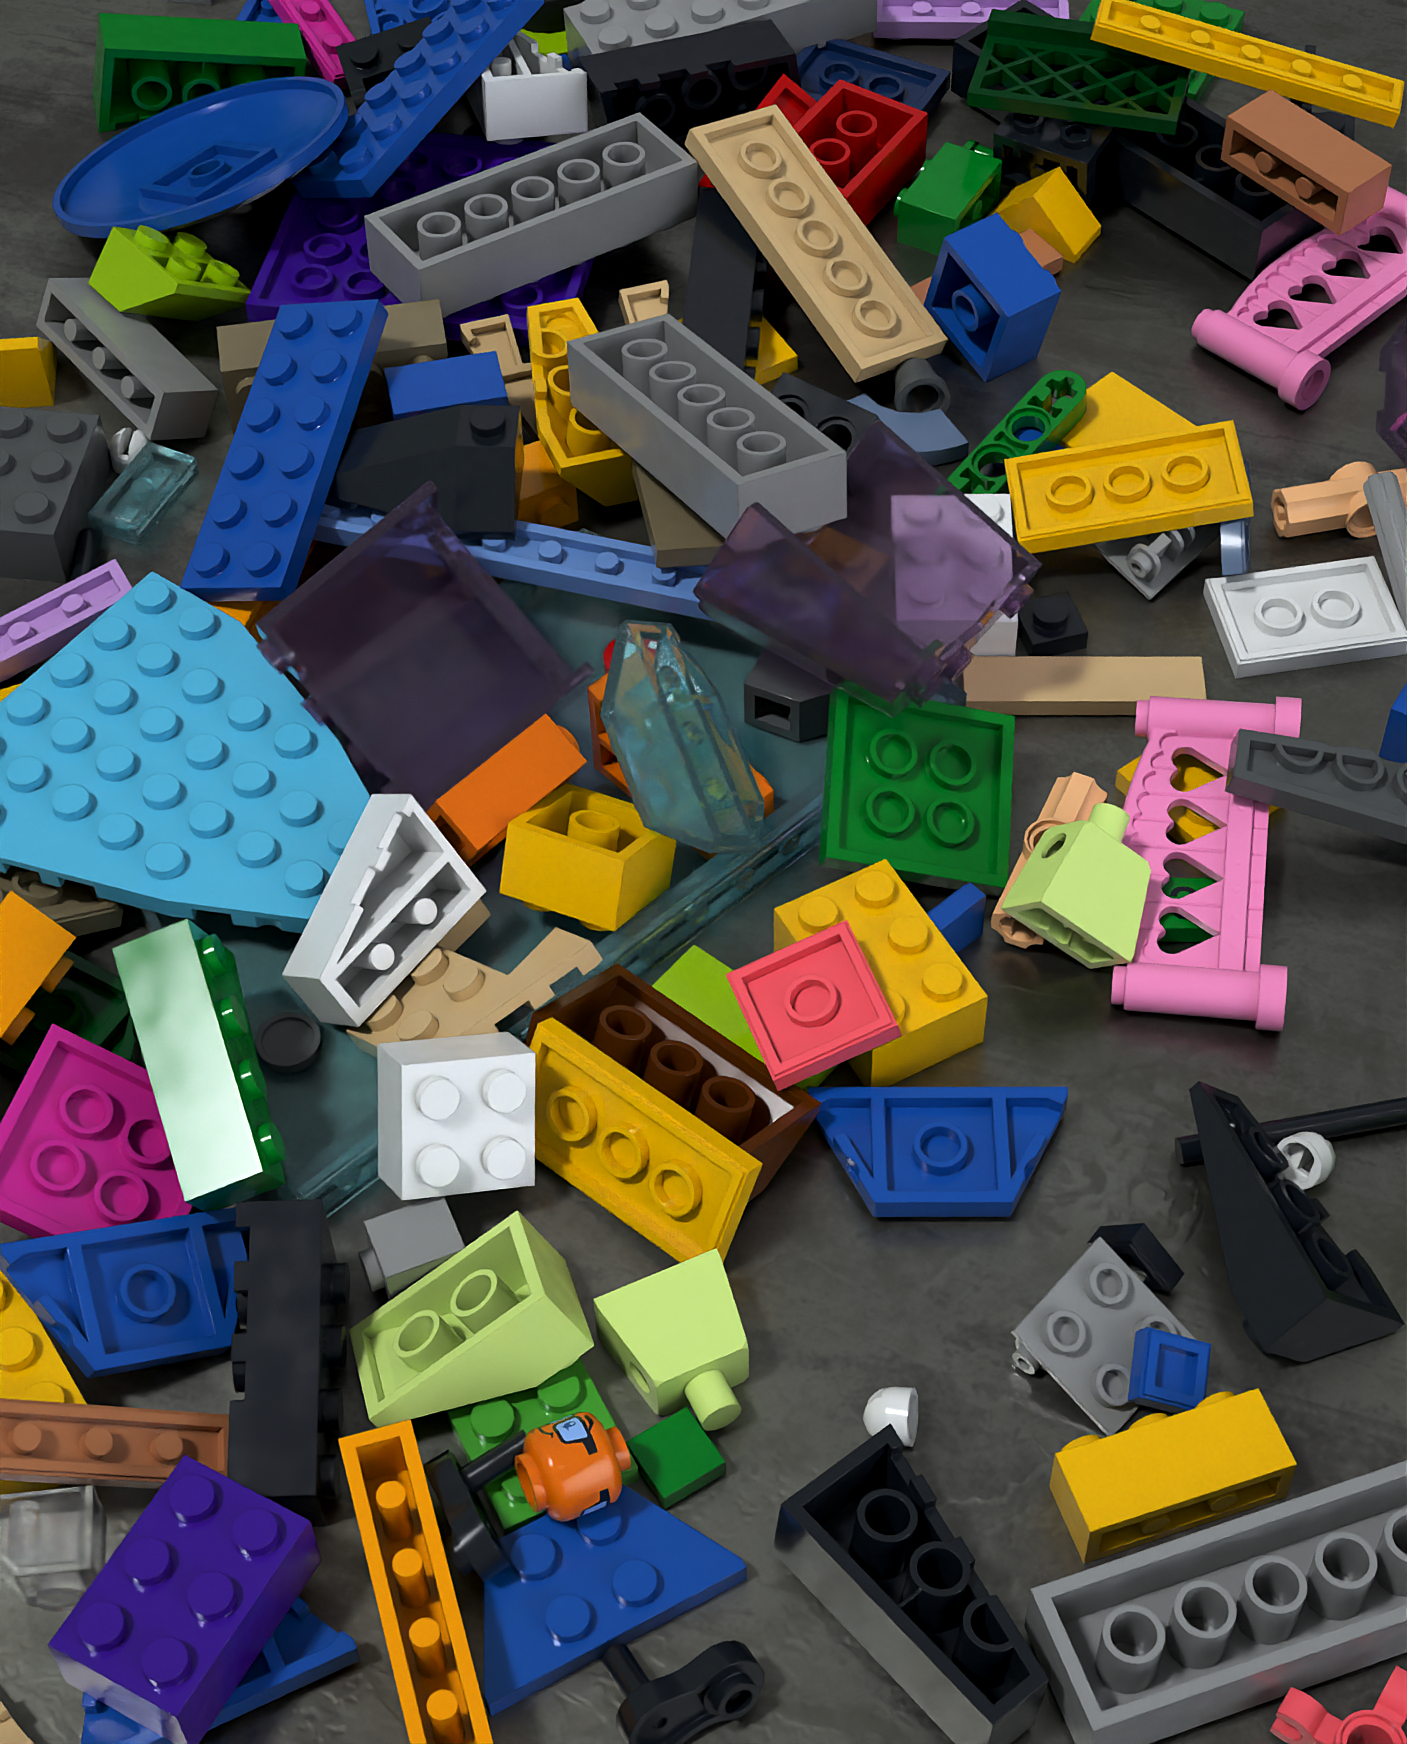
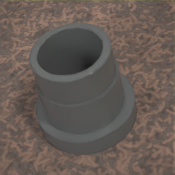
(928, 397)

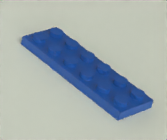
(414, 97)
(285, 452)

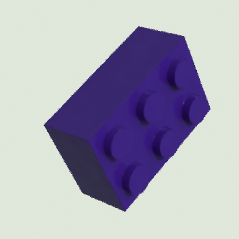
(186, 1602)

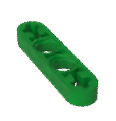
(1030, 411)

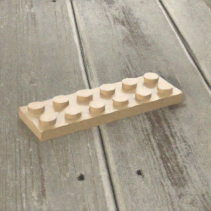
(815, 242)

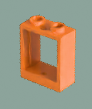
(507, 784)

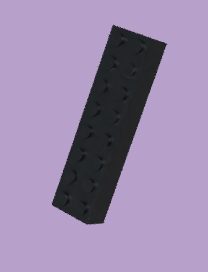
(1177, 175)

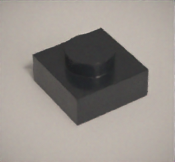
(1051, 626)

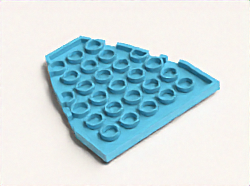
(174, 769)

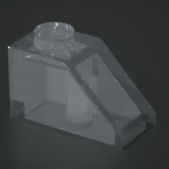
(52, 1545)

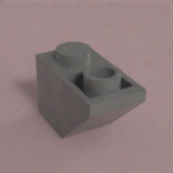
(786, 699)

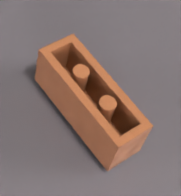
(1305, 162)

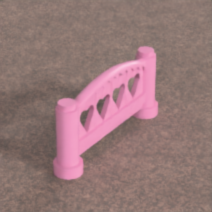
(1292, 357)
(1224, 972)

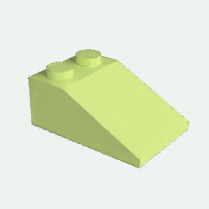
(472, 1328)

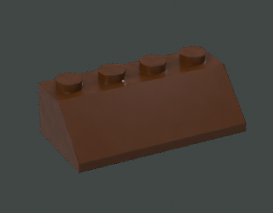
(686, 1064)

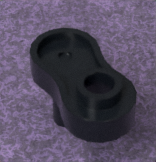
(473, 1539)
(672, 1708)

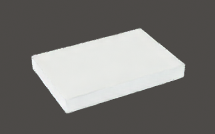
(1305, 617)

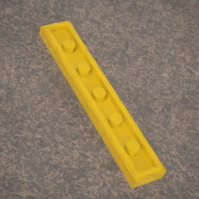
(1249, 61)

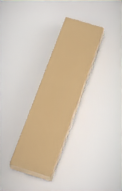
(1078, 683)

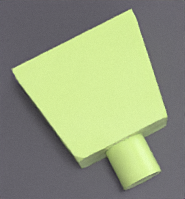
(1084, 889)
(679, 1339)

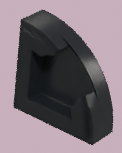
(1142, 1253)

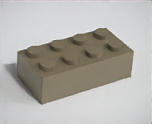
(410, 336)

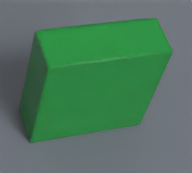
(676, 1457)

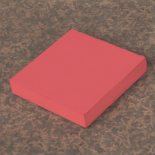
(813, 1005)

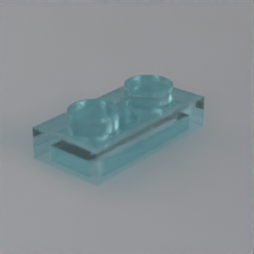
(143, 493)

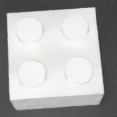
(456, 1115)

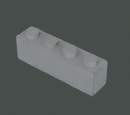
(127, 361)

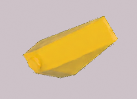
(573, 443)

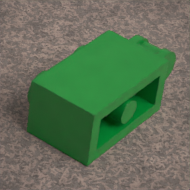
(948, 195)

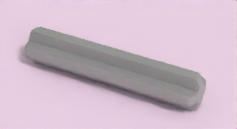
(1390, 524)

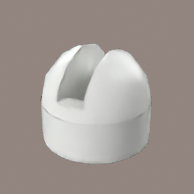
(125, 441)
(1299, 1151)
(896, 1407)

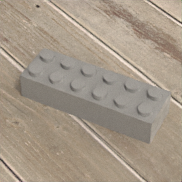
(620, 24)
(533, 215)
(706, 426)
(1228, 1614)

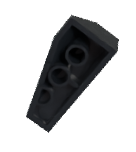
(464, 450)
(1279, 1260)

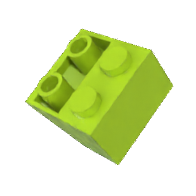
(165, 276)

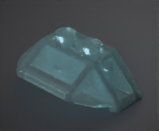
(678, 744)

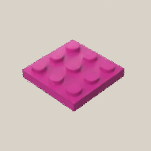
(84, 1144)

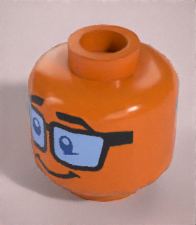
(572, 1466)

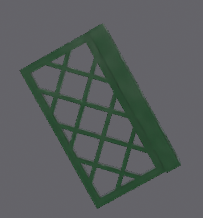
(1061, 54)

